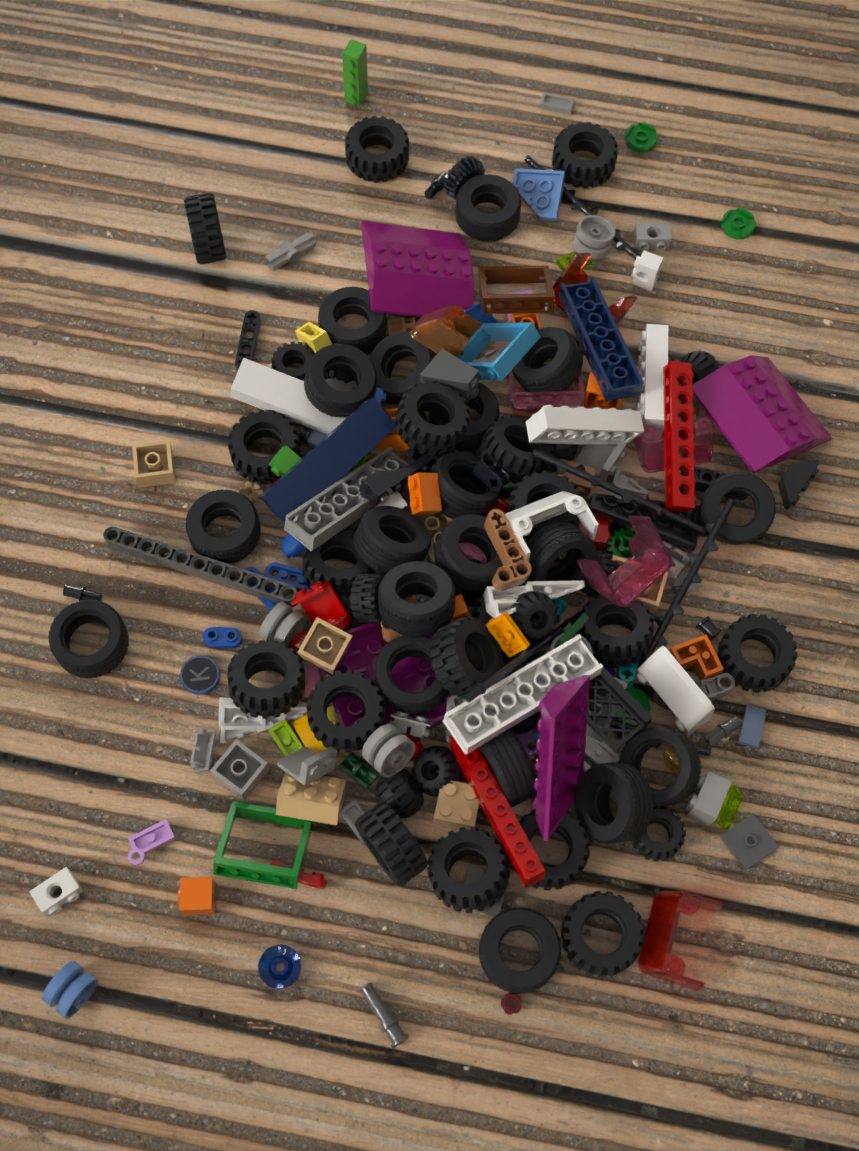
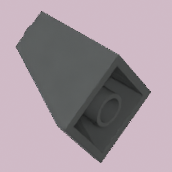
(454, 373)

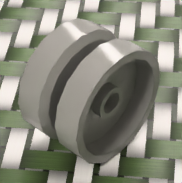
(594, 236)
(282, 624)
(388, 750)

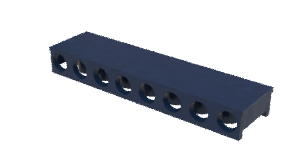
(601, 340)
(329, 459)

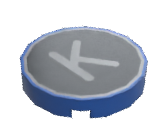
(200, 675)

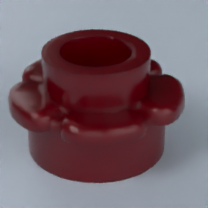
(510, 997)

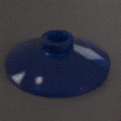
(279, 955)

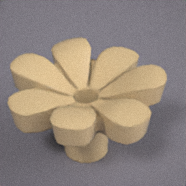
(251, 491)

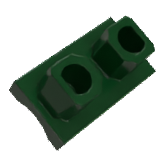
(358, 770)

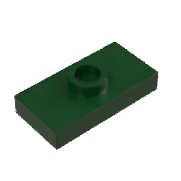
(572, 629)

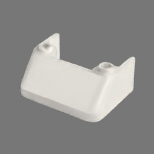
(549, 507)
(677, 690)

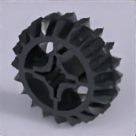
(460, 173)

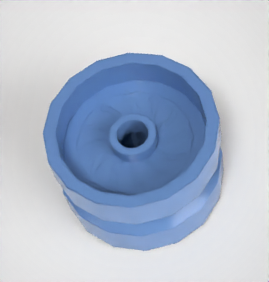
(69, 989)

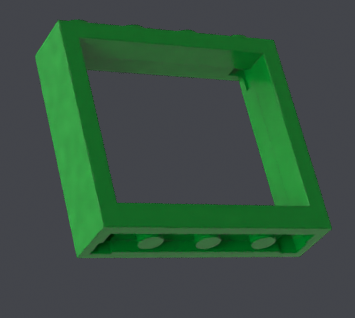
(256, 871)

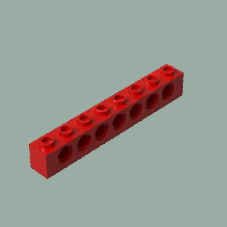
(673, 443)
(500, 815)

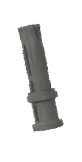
(389, 1023)

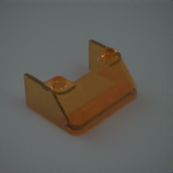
(445, 329)

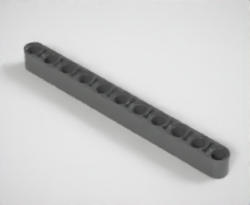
(193, 561)

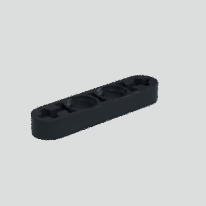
(248, 341)

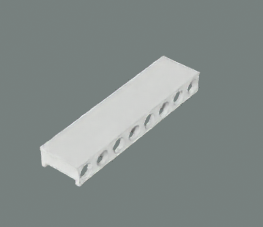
(279, 393)
(518, 695)

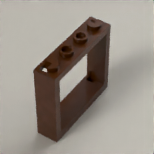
(516, 302)

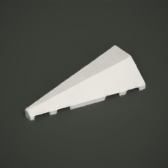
(500, 601)
(236, 723)

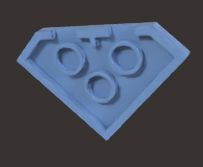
(541, 191)

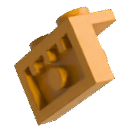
(507, 634)

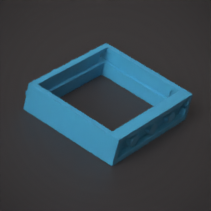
(520, 335)

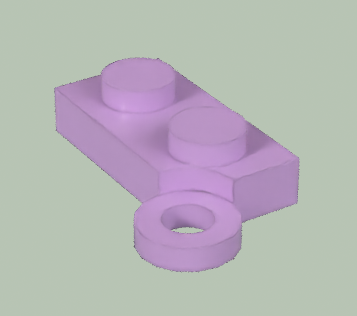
(150, 840)

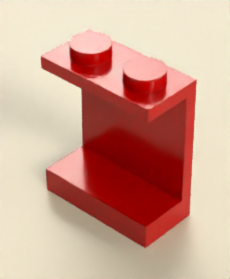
(323, 603)

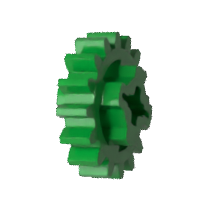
(622, 540)

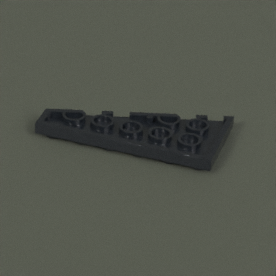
(615, 510)

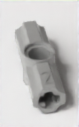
(290, 251)

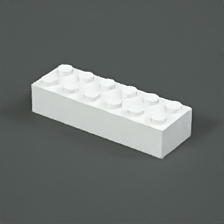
(651, 363)
(584, 425)

